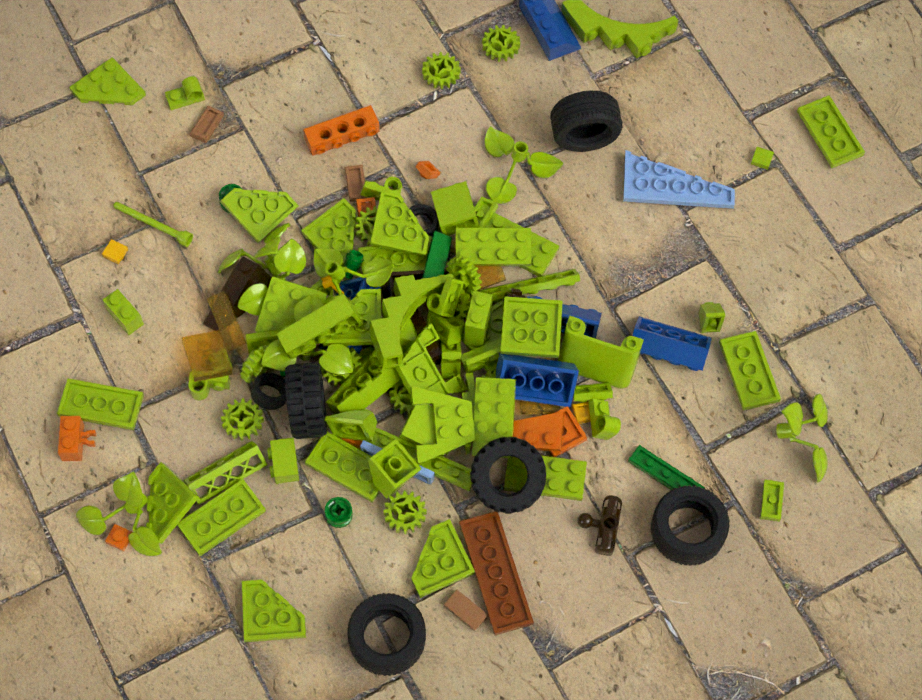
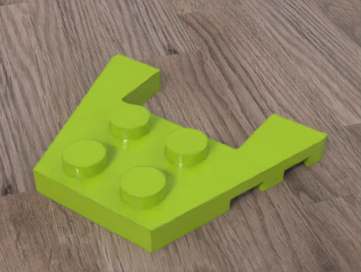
(420, 370)
(451, 421)

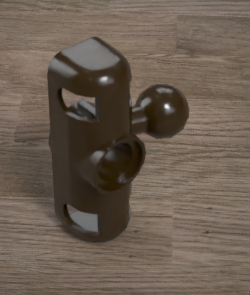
(610, 514)

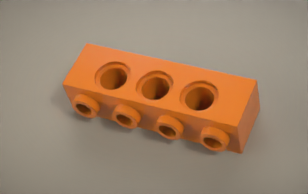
(348, 123)

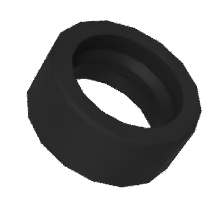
(423, 209)
(263, 400)

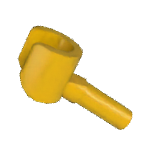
(327, 282)

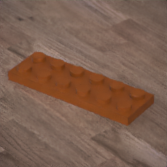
(496, 573)

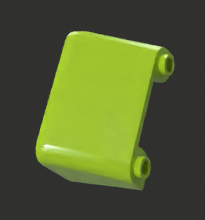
(598, 358)

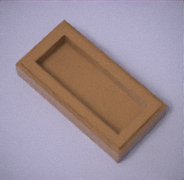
(207, 124)
(355, 181)
(465, 610)

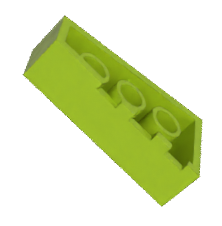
(319, 326)
(363, 387)

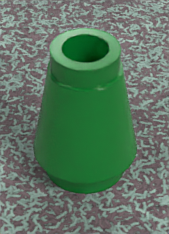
(353, 262)

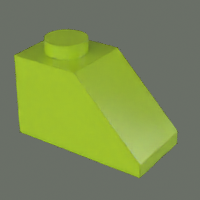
(711, 317)

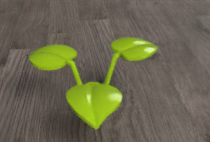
(500, 143)
(269, 249)
(288, 259)
(329, 263)
(334, 360)
(793, 428)
(126, 489)

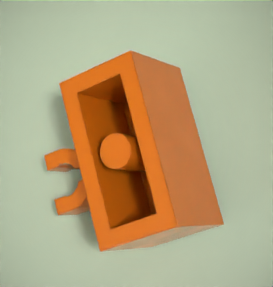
(73, 438)

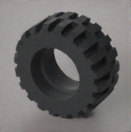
(305, 400)
(481, 475)

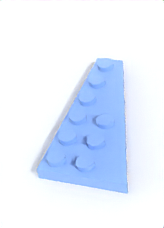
(665, 184)

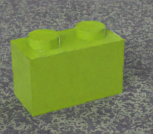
(123, 312)
(284, 460)

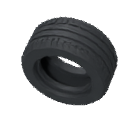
(586, 121)
(706, 503)
(378, 606)

